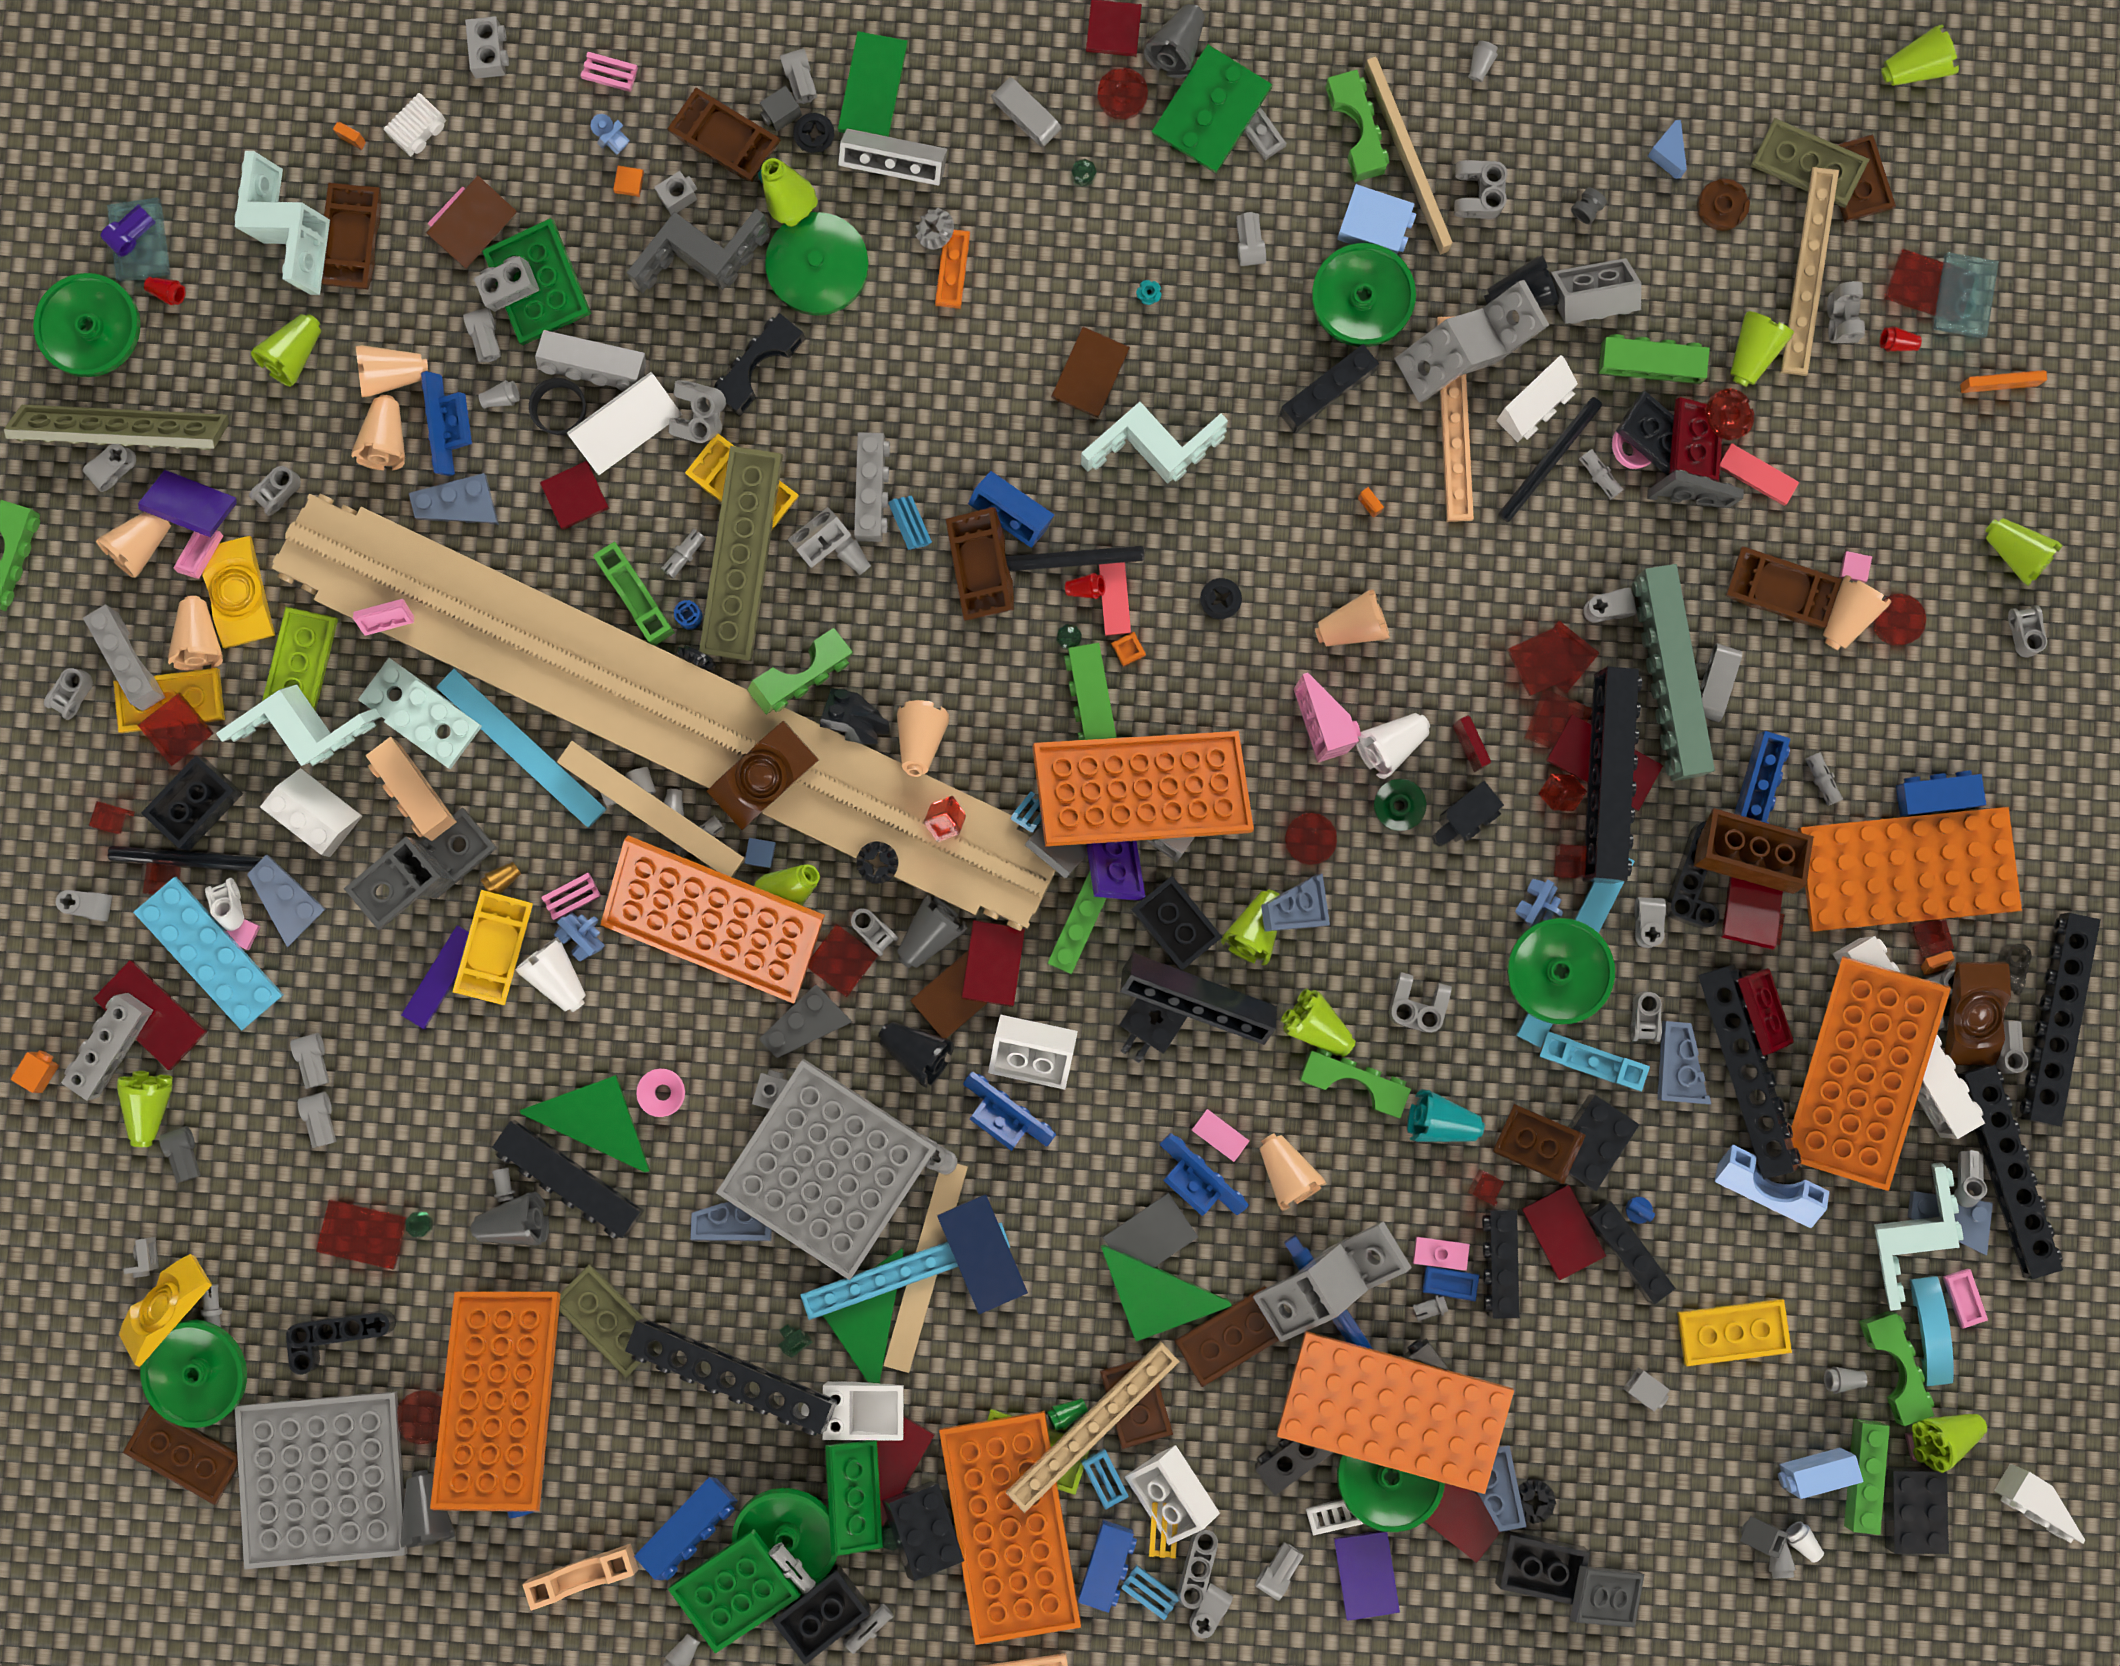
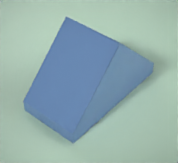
(1670, 151)

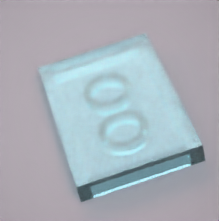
(150, 253)
(1965, 295)

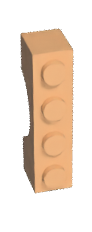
(572, 1578)

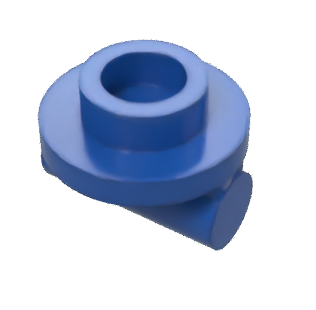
(1639, 1210)

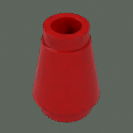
(166, 290)
(1899, 340)
(1087, 586)

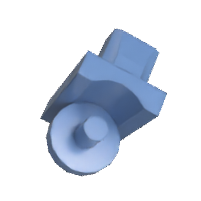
(609, 134)
(1544, 892)
(582, 932)

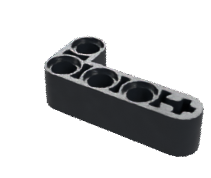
(1690, 897)
(341, 1333)

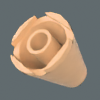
(387, 369)
(381, 436)
(134, 542)
(1853, 612)
(1354, 622)
(194, 637)
(920, 734)
(1289, 1172)

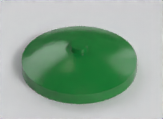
(817, 264)
(1363, 294)
(86, 325)
(1561, 971)
(195, 1375)
(1385, 1496)
(796, 1521)

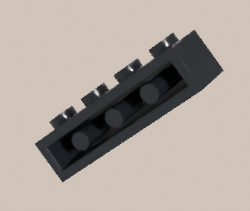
(1502, 1263)

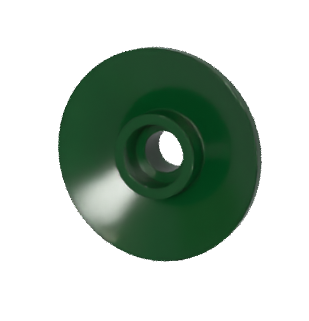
(1412, 799)

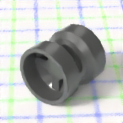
(1590, 204)

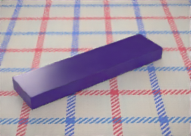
(437, 980)

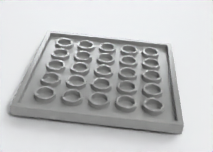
(826, 1169)
(320, 1480)

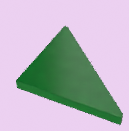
(596, 1118)
(1156, 1298)
(865, 1328)

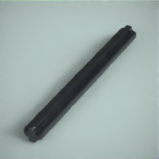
(1550, 459)
(1075, 558)
(182, 858)

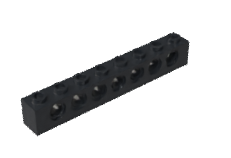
(2076, 983)
(1761, 1136)
(2006, 1187)
(820, 1405)
(1279, 1478)

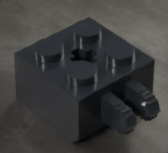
(1466, 814)
(1158, 1035)

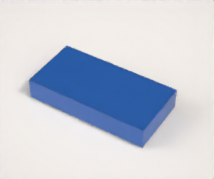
(1450, 1283)

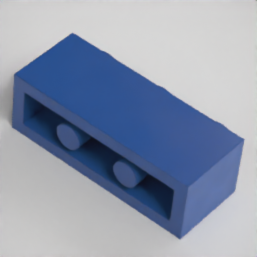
(1015, 510)
(1940, 793)
(1107, 1566)

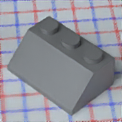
(1597, 291)

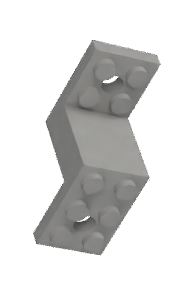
(1471, 341)
(1332, 1282)

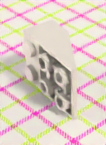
(2037, 1502)

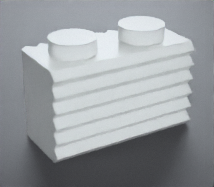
(415, 125)

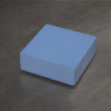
(760, 853)

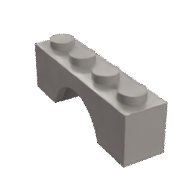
(129, 671)

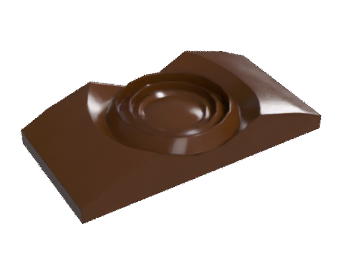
(723, 135)
(351, 235)
(980, 564)
(1783, 588)
(762, 775)
(1978, 1012)

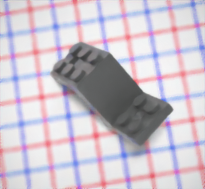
(698, 251)
(419, 869)

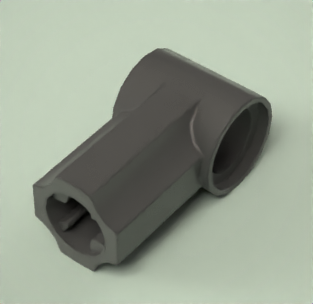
(179, 1148)

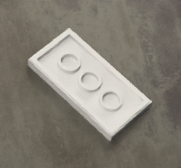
(624, 423)

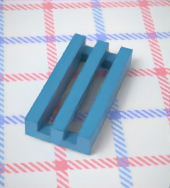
(910, 522)
(1024, 822)
(1094, 1458)
(1168, 1605)

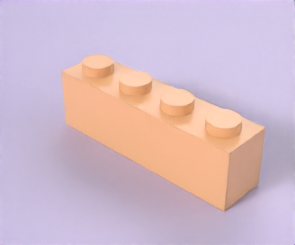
(410, 788)

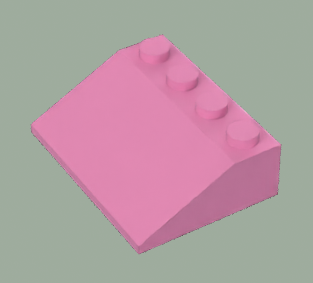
(1325, 719)

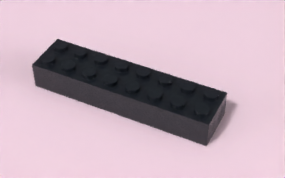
(1611, 774)

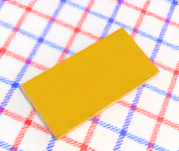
(198, 687)
(1734, 1332)

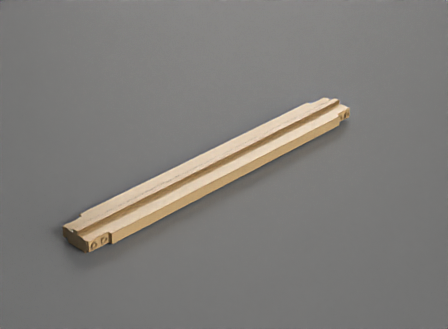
(655, 704)

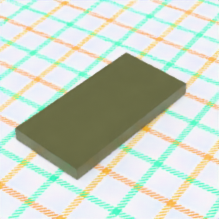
(1792, 154)
(602, 1317)

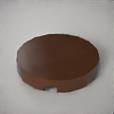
(1723, 204)

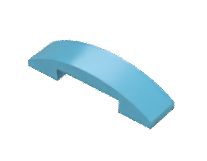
(1594, 1062)
(1934, 1329)

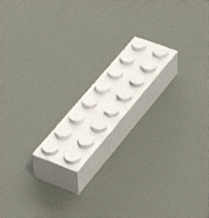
(1941, 1091)

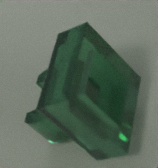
(794, 1340)

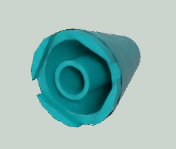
(1442, 1120)

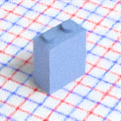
(1377, 219)
(1820, 1473)

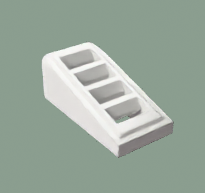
(1339, 1524)

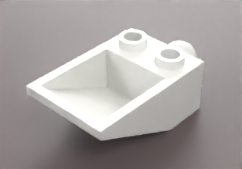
(865, 1411)

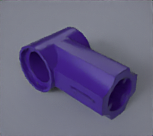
(122, 235)

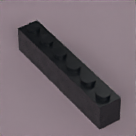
(1198, 998)
(567, 1179)

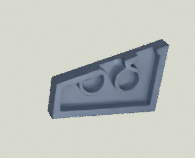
(458, 500)
(284, 899)
(1298, 907)
(1679, 1066)
(1973, 1220)
(727, 1223)
(1502, 1493)

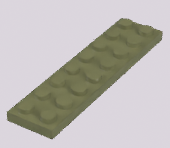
(116, 426)
(741, 553)

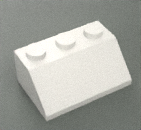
(1538, 400)
(311, 812)
(1032, 1052)
(1171, 1481)

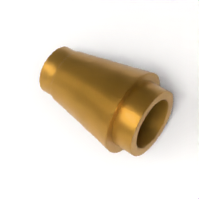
(500, 878)

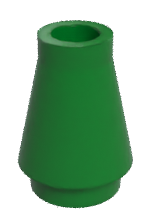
(1065, 1414)

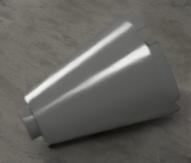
(1176, 42)
(929, 932)
(514, 1222)
(420, 1523)

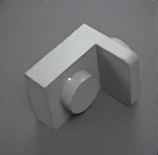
(146, 1254)

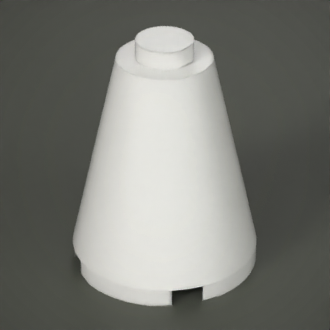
(1392, 743)
(554, 975)

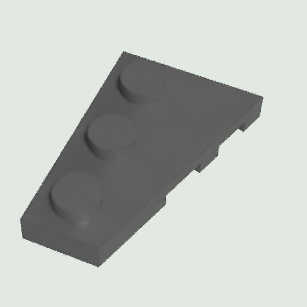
(1706, 492)
(804, 1022)

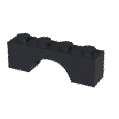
(778, 339)
(1328, 387)
(1630, 1250)

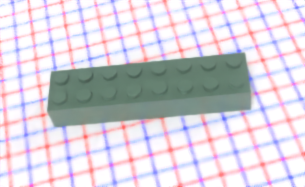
(1673, 673)

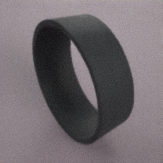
(545, 386)

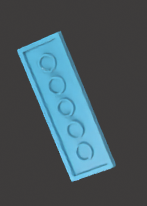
(208, 953)

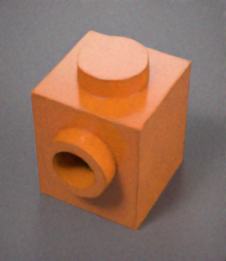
(35, 1071)

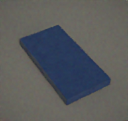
(982, 1254)

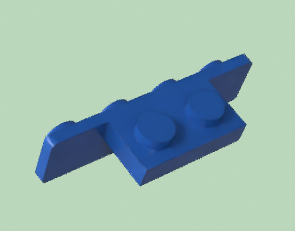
(446, 422)
(1003, 1117)
(1197, 1182)

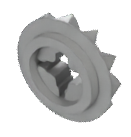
(945, 226)

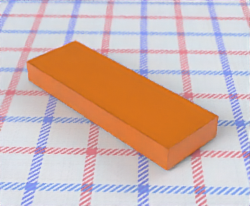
(953, 270)
(2003, 381)

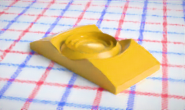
(710, 474)
(237, 594)
(492, 947)
(163, 1307)

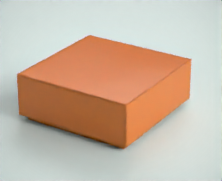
(349, 135)
(628, 181)
(1370, 502)
(1128, 649)
(1937, 963)

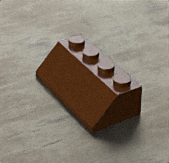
(1754, 851)

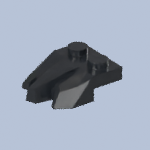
(855, 716)

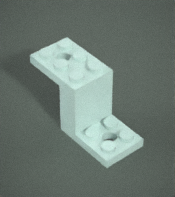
(282, 223)
(1154, 443)
(420, 713)
(299, 726)
(1918, 1235)

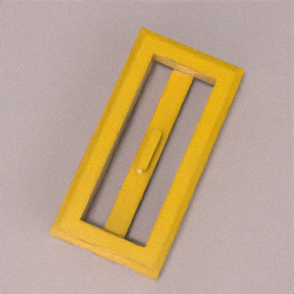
(1162, 1553)

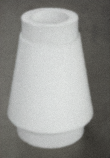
(1804, 1541)

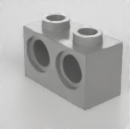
(482, 48)
(507, 290)
(819, 537)

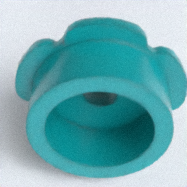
(1149, 299)

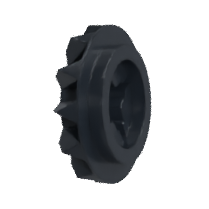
(805, 125)
(1221, 586)
(696, 658)
(887, 856)
(1544, 1493)

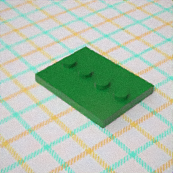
(1212, 109)
(560, 294)
(734, 1591)

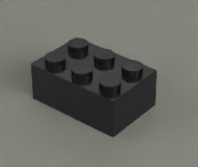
(192, 803)
(1176, 923)
(1605, 1139)
(1916, 1510)
(923, 1531)
(1540, 1566)
(822, 1615)

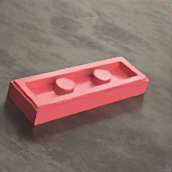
(1758, 474)
(1115, 599)

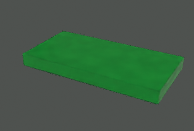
(873, 84)
(853, 1497)

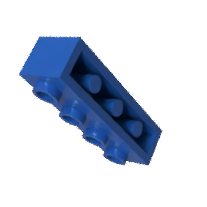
(1763, 776)
(685, 1529)

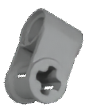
(107, 468)
(271, 493)
(1614, 605)
(2025, 625)
(66, 693)
(87, 905)
(1649, 917)
(874, 932)
(1646, 1019)
(948, 1159)
(1213, 1609)

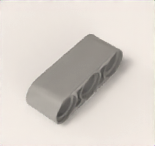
(1026, 112)
(1719, 680)
(1200, 1582)

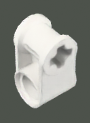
(226, 904)

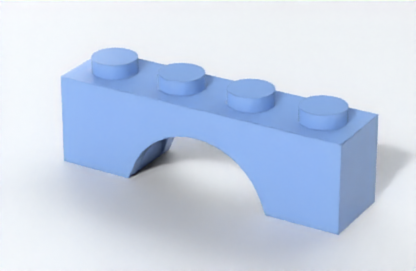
(1799, 1201)

